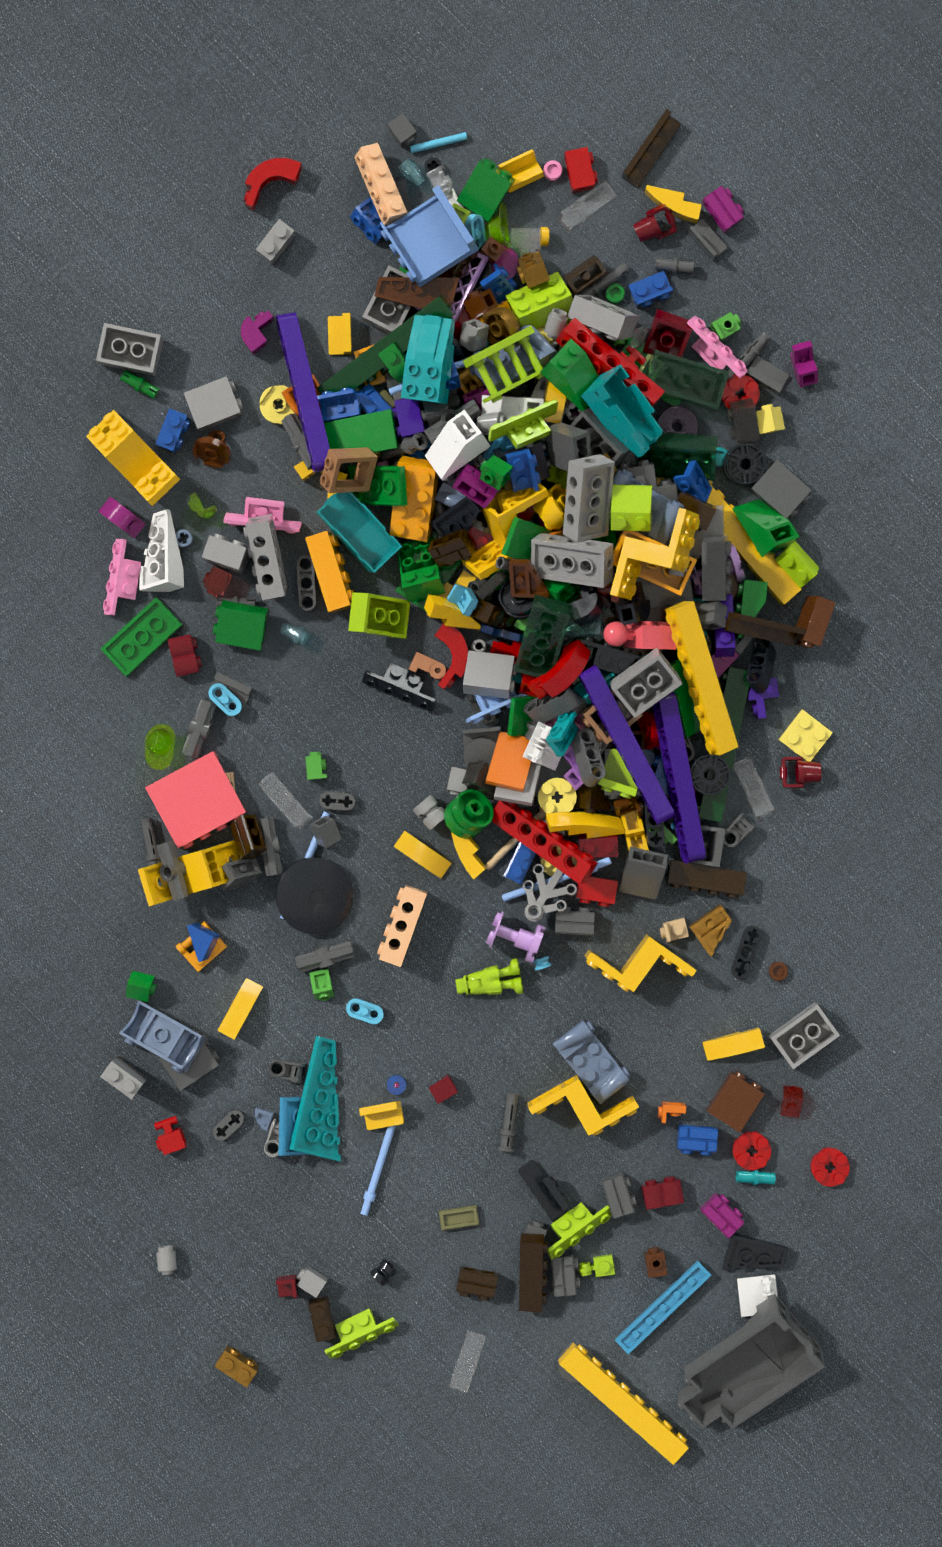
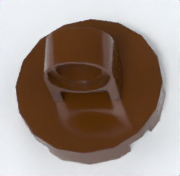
(212, 450)

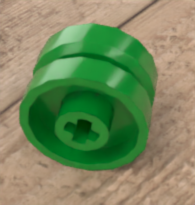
(468, 814)

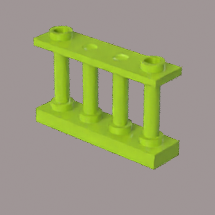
(493, 353)

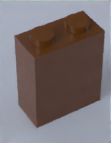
(815, 619)
(735, 1101)

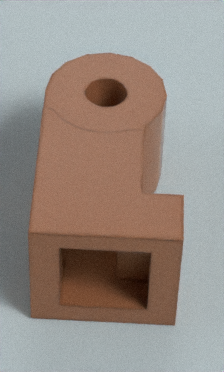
(431, 666)

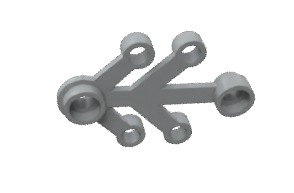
(546, 892)

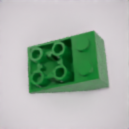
(765, 527)
(419, 571)
(751, 599)

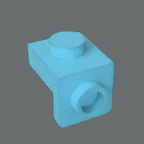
(463, 598)

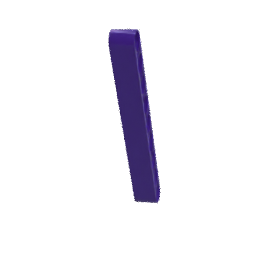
(303, 389)
(626, 744)
(679, 779)

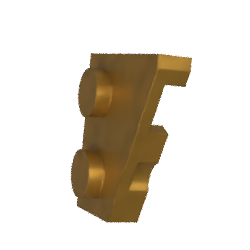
(711, 928)

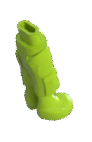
(489, 980)

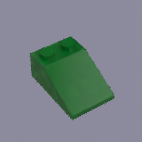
(571, 373)

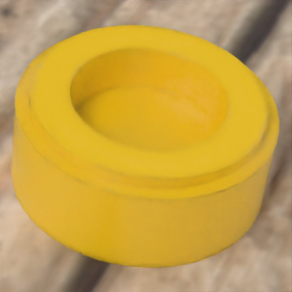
(544, 236)

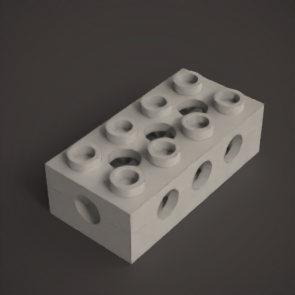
(588, 498)
(264, 527)
(572, 562)

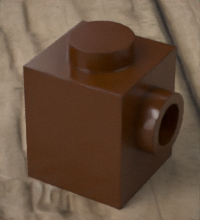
(480, 303)
(655, 1262)

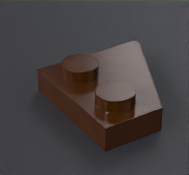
(525, 580)

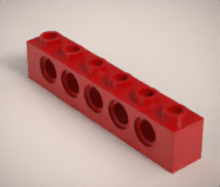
(605, 358)
(532, 840)

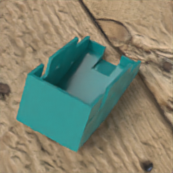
(429, 359)
(621, 413)
(358, 530)

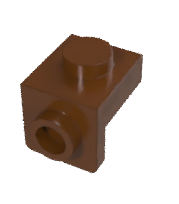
(491, 249)
(626, 805)

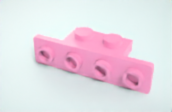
(713, 350)
(258, 507)
(123, 578)

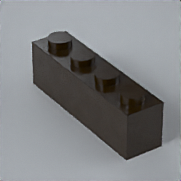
(706, 877)
(532, 1272)

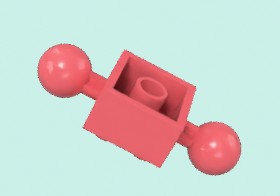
(640, 635)

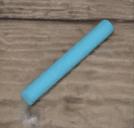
(438, 142)

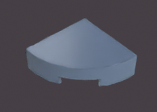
(263, 1118)

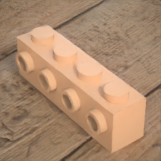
(380, 183)

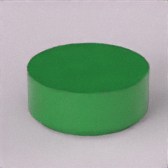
(615, 293)

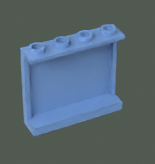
(429, 239)

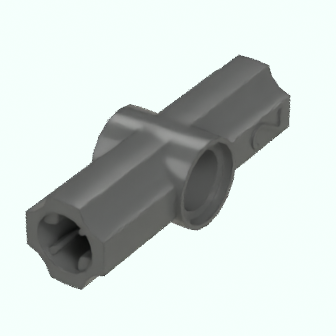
(294, 429)
(433, 431)
(199, 728)
(272, 855)
(172, 870)
(325, 956)

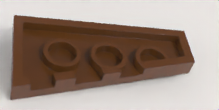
(408, 293)

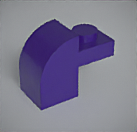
(758, 707)

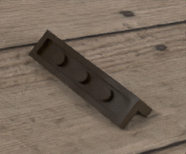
(651, 149)
(762, 628)

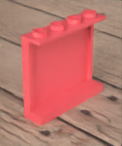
(196, 800)

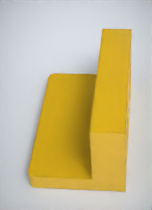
(523, 169)
(340, 334)
(383, 1115)

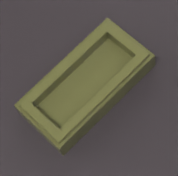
(458, 1217)

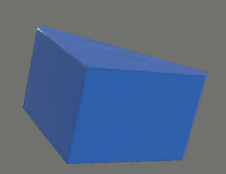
(203, 940)

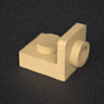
(674, 930)

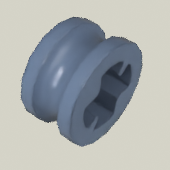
(189, 540)

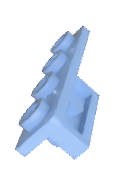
(491, 705)

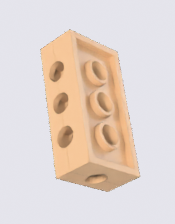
(396, 955)

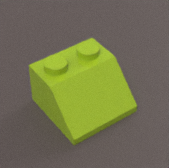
(631, 507)

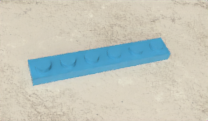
(662, 1307)

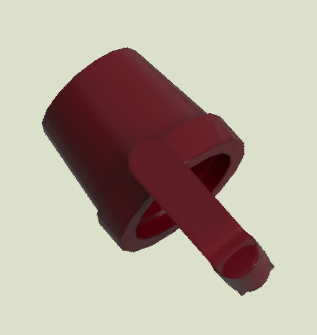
(648, 227)
(804, 771)

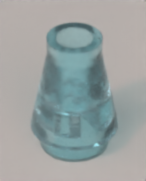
(411, 172)
(295, 633)

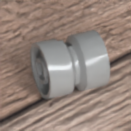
(429, 812)

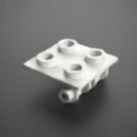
(539, 750)
(754, 1291)

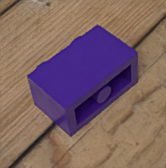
(409, 417)

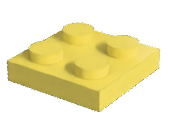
(805, 736)

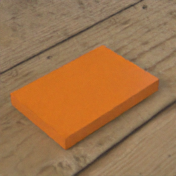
(507, 765)

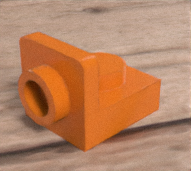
(672, 1108)

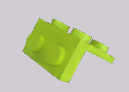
(797, 564)
(617, 776)

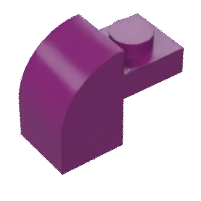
(251, 331)
(804, 364)
(122, 517)

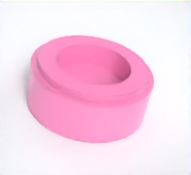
(552, 170)

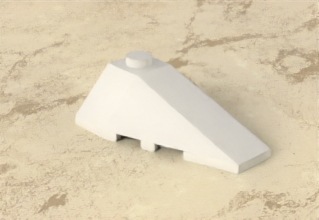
(163, 562)

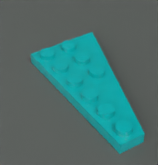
(318, 1110)

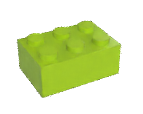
(535, 303)
(379, 615)

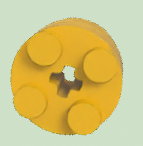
(552, 508)

